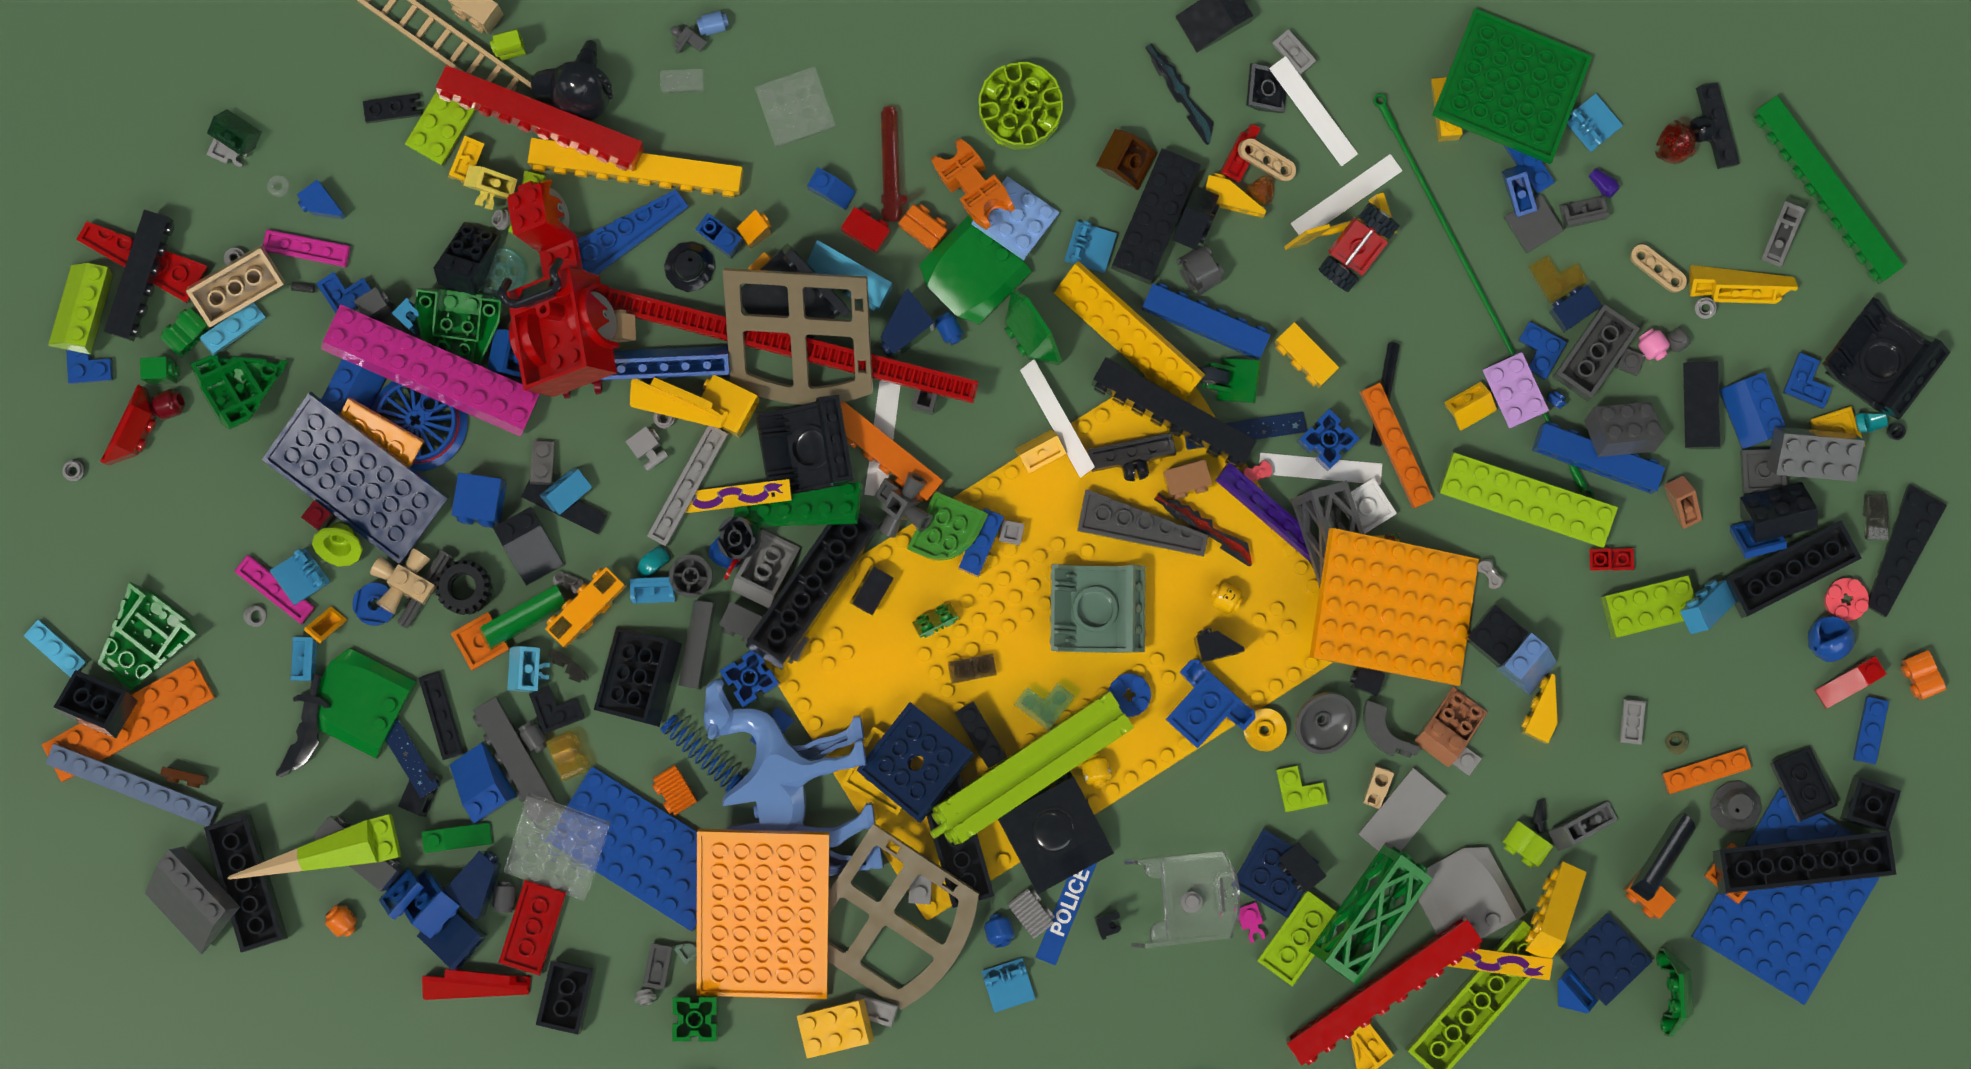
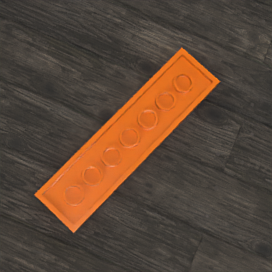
(156, 707)

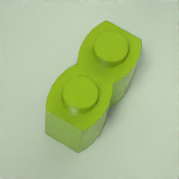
(508, 45)
(1526, 844)

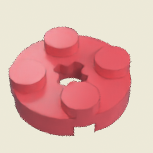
(1852, 588)

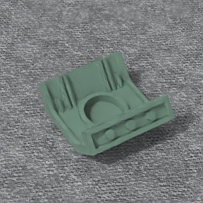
(1097, 608)

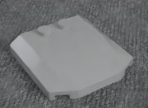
(1472, 887)

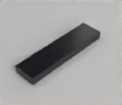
(577, 513)
(441, 715)

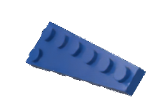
(618, 238)

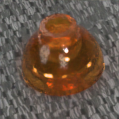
(1262, 190)

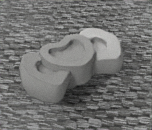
(567, 581)

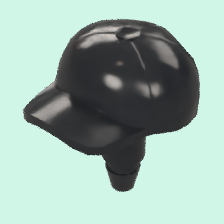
(575, 85)

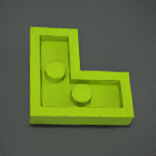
(1296, 796)

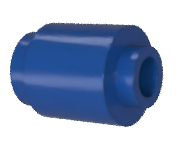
(949, 328)

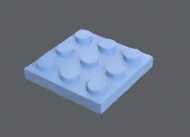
(1023, 226)

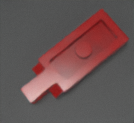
(1234, 165)

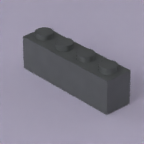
(743, 622)

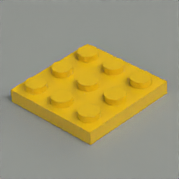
(861, 785)

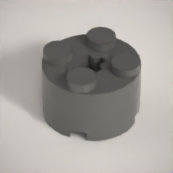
(1200, 270)

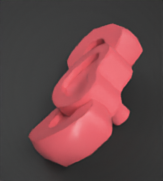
(1258, 472)

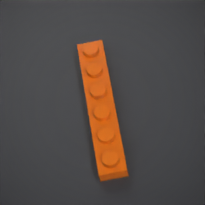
(1396, 445)

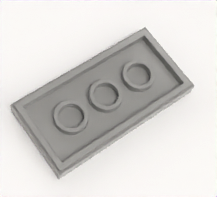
(1402, 812)

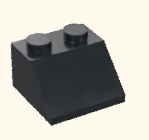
(1215, 646)

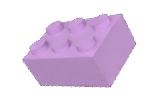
(1516, 390)

